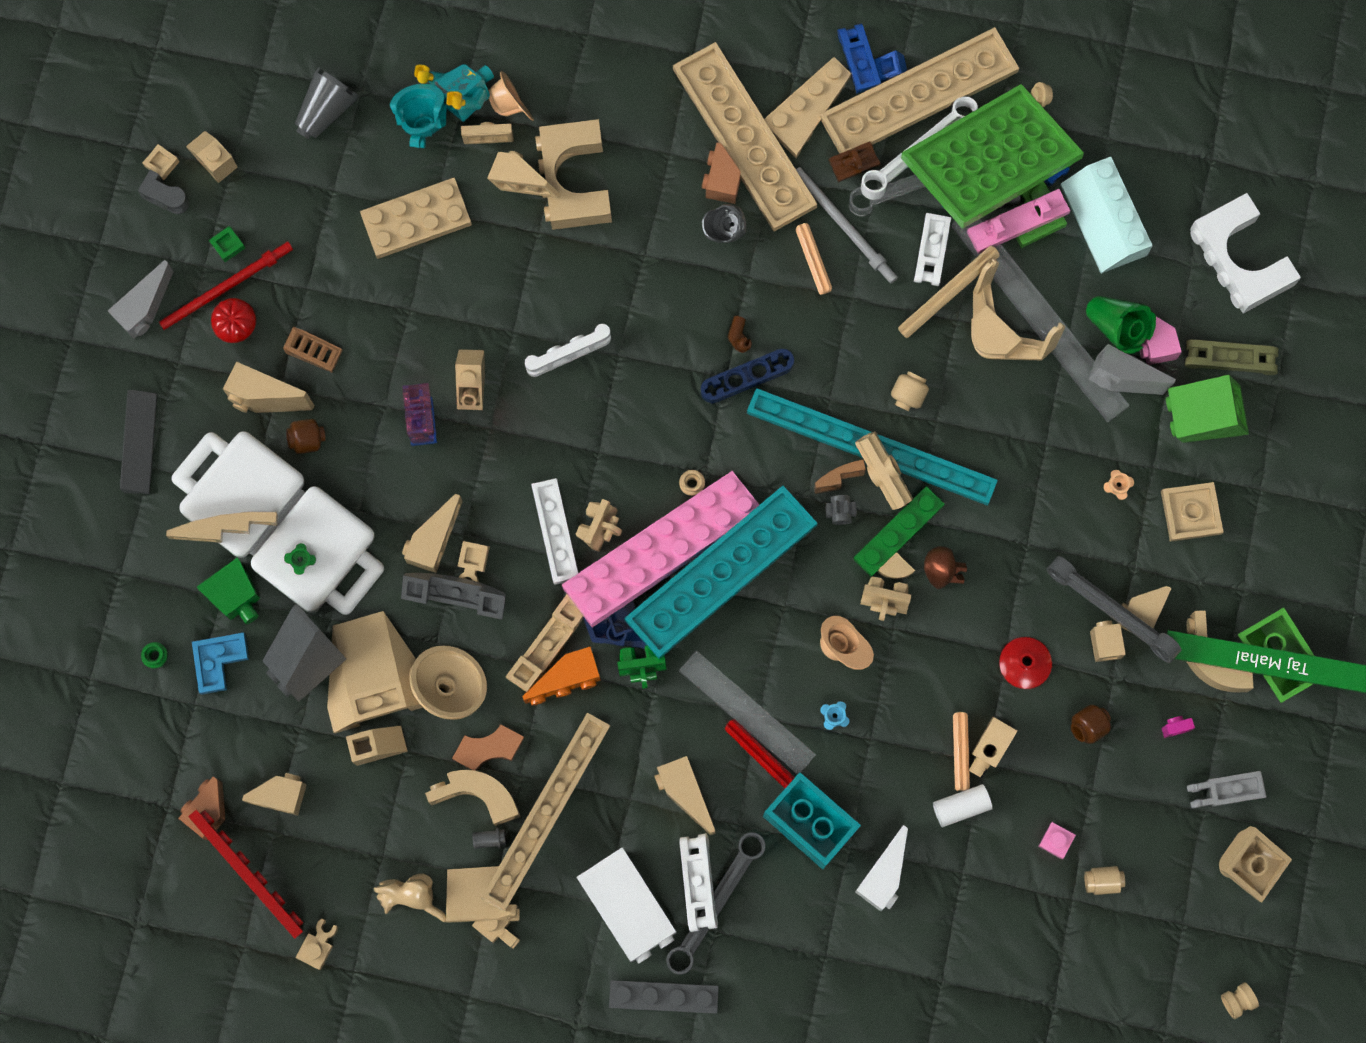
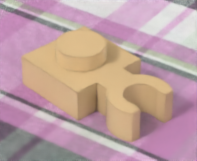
(473, 558)
(315, 948)

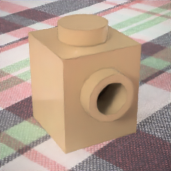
(1107, 641)

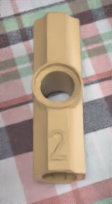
(884, 470)

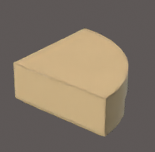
(896, 568)

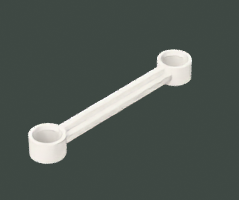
(897, 165)

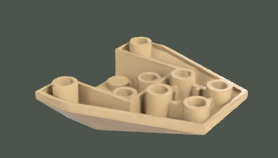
(374, 674)

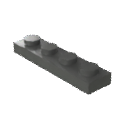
(663, 997)

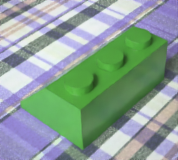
(1281, 634)

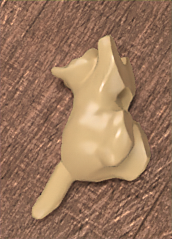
(414, 894)

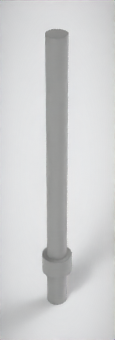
(877, 261)

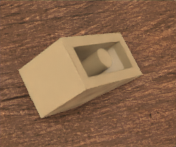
(212, 156)
(1148, 605)
(279, 794)

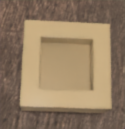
(161, 161)

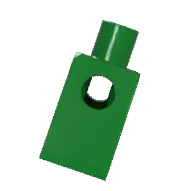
(232, 592)

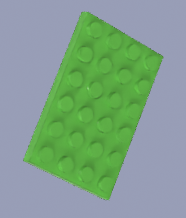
(991, 156)

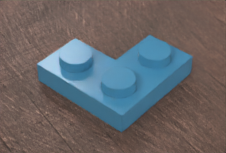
(210, 657)

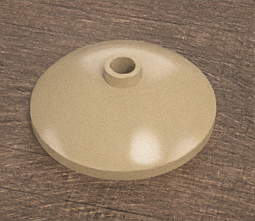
(455, 673)

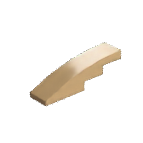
(212, 528)

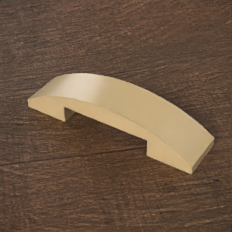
(546, 646)

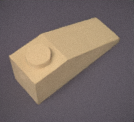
(516, 175)
(431, 538)
(683, 789)

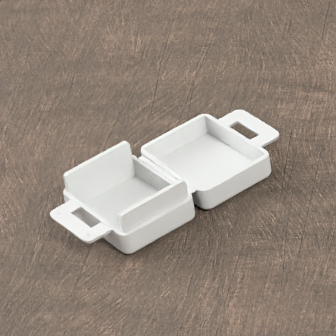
(258, 480)

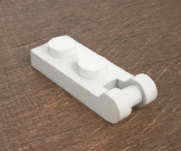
(932, 248)

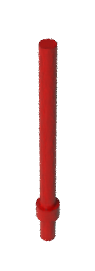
(268, 259)

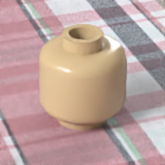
(909, 391)

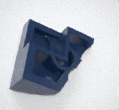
(615, 629)

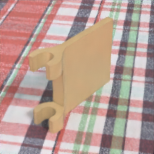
(465, 893)

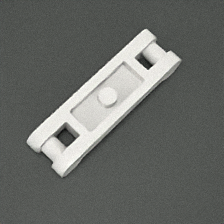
(576, 348)
(698, 882)

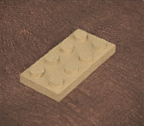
(415, 218)

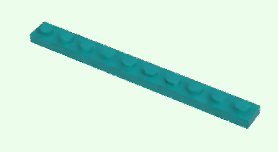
(844, 435)

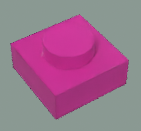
(1177, 726)

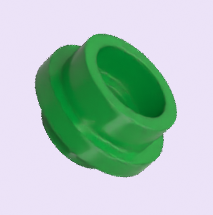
(148, 650)

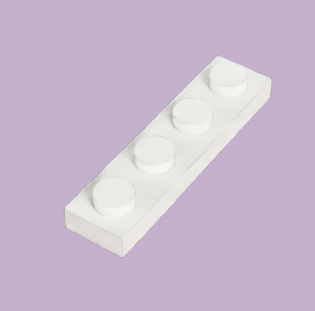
(555, 530)

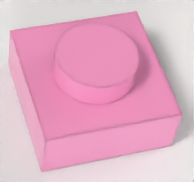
(1057, 840)

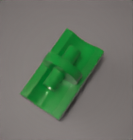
(640, 669)

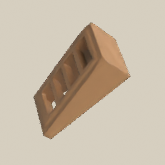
(306, 337)

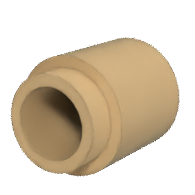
(1104, 880)

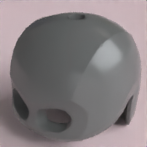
(718, 224)

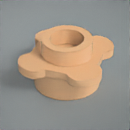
(1118, 477)

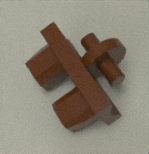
(854, 161)

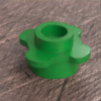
(300, 551)

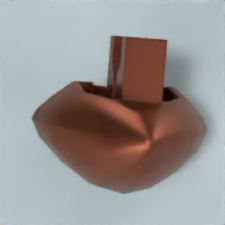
(942, 568)

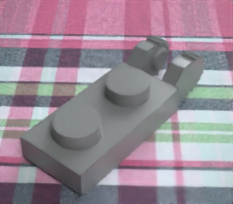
(1230, 789)

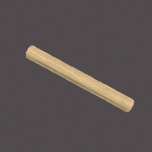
(948, 292)

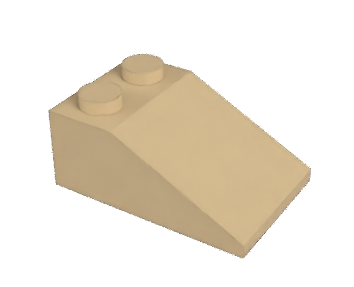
(263, 393)

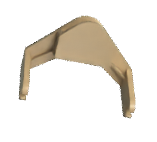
(996, 339)

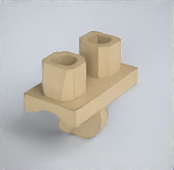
(602, 526)
(886, 600)

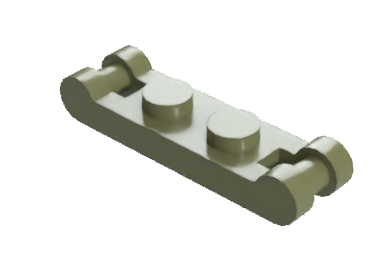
(1231, 356)

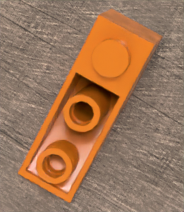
(570, 672)

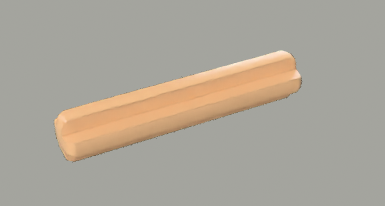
(813, 258)
(961, 751)

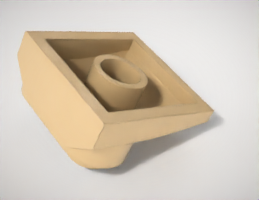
(1254, 862)

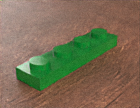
(898, 531)

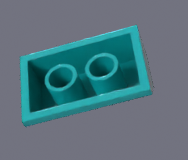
(811, 820)

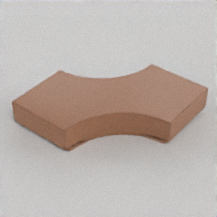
(477, 751)

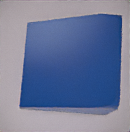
(890, 65)

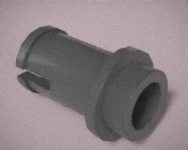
(489, 839)

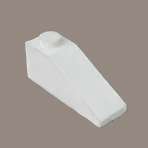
(884, 877)

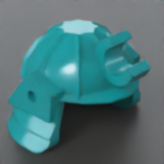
(419, 112)

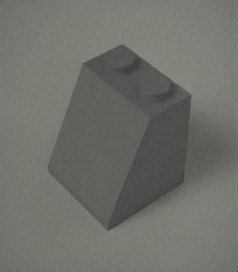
(300, 655)

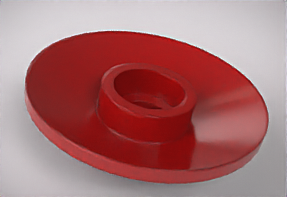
(1016, 672)

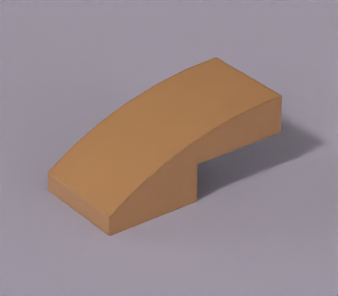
(832, 480)

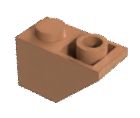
(724, 176)
(208, 799)

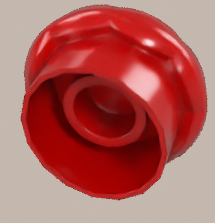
(233, 320)

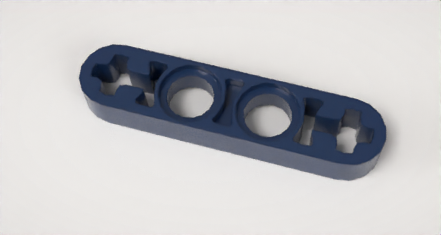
(745, 372)

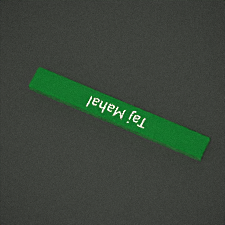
(1270, 662)

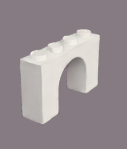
(1246, 287)

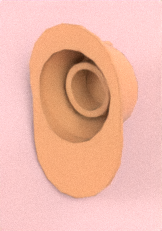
(505, 98)
(845, 644)

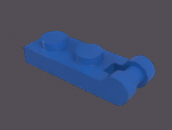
(859, 58)

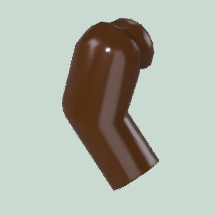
(736, 336)

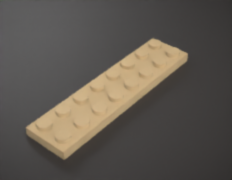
(920, 92)
(745, 136)

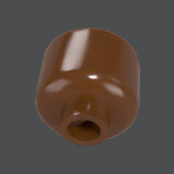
(305, 436)
(1090, 724)

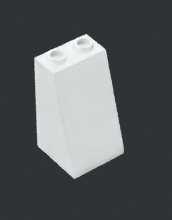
(627, 906)

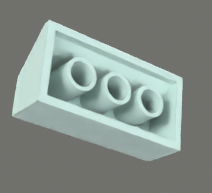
(1106, 215)

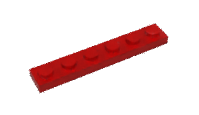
(239, 863)

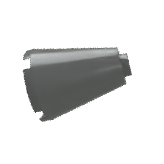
(323, 104)

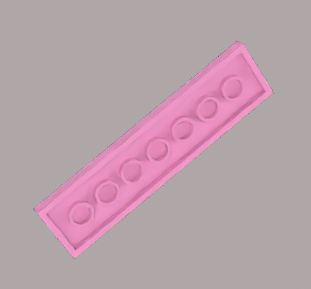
(659, 549)

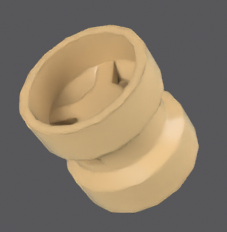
(1240, 1000)

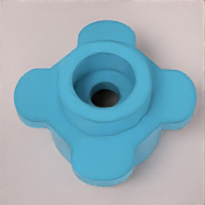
(828, 711)

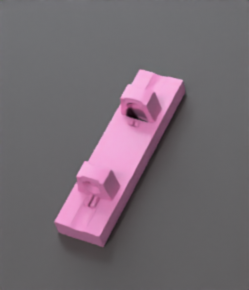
(1018, 221)

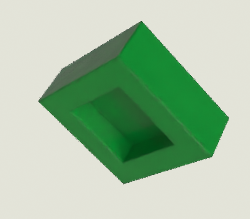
(227, 244)

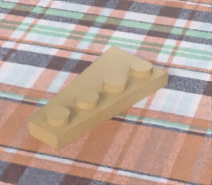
(800, 112)

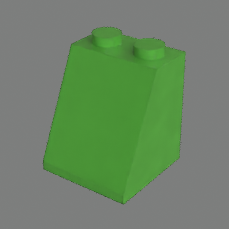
(1207, 410)

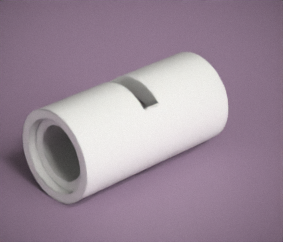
(962, 805)

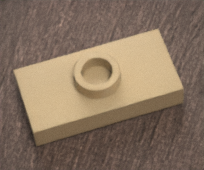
(487, 133)

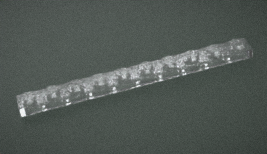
(1042, 320)

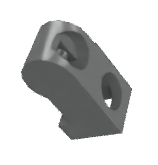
(169, 198)

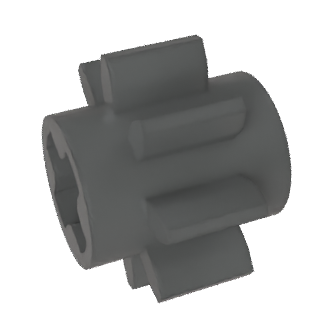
(841, 509)

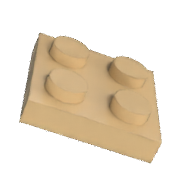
(1192, 511)

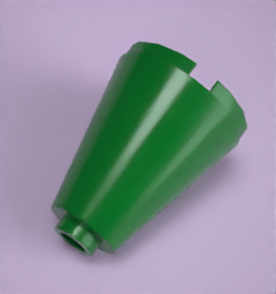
(1122, 322)

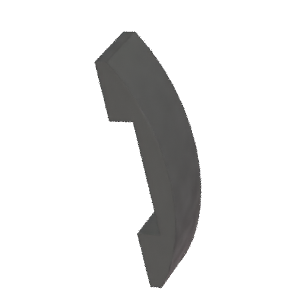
(454, 591)

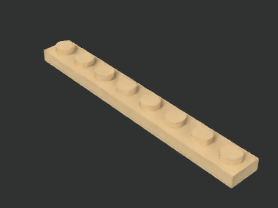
(545, 812)

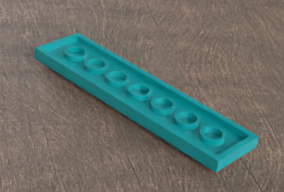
(720, 572)

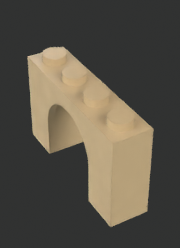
(557, 145)

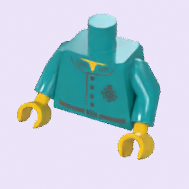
(462, 87)

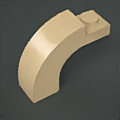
(1217, 677)
(471, 782)

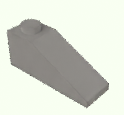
(141, 303)
(1125, 373)

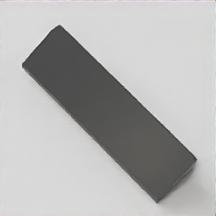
(138, 442)

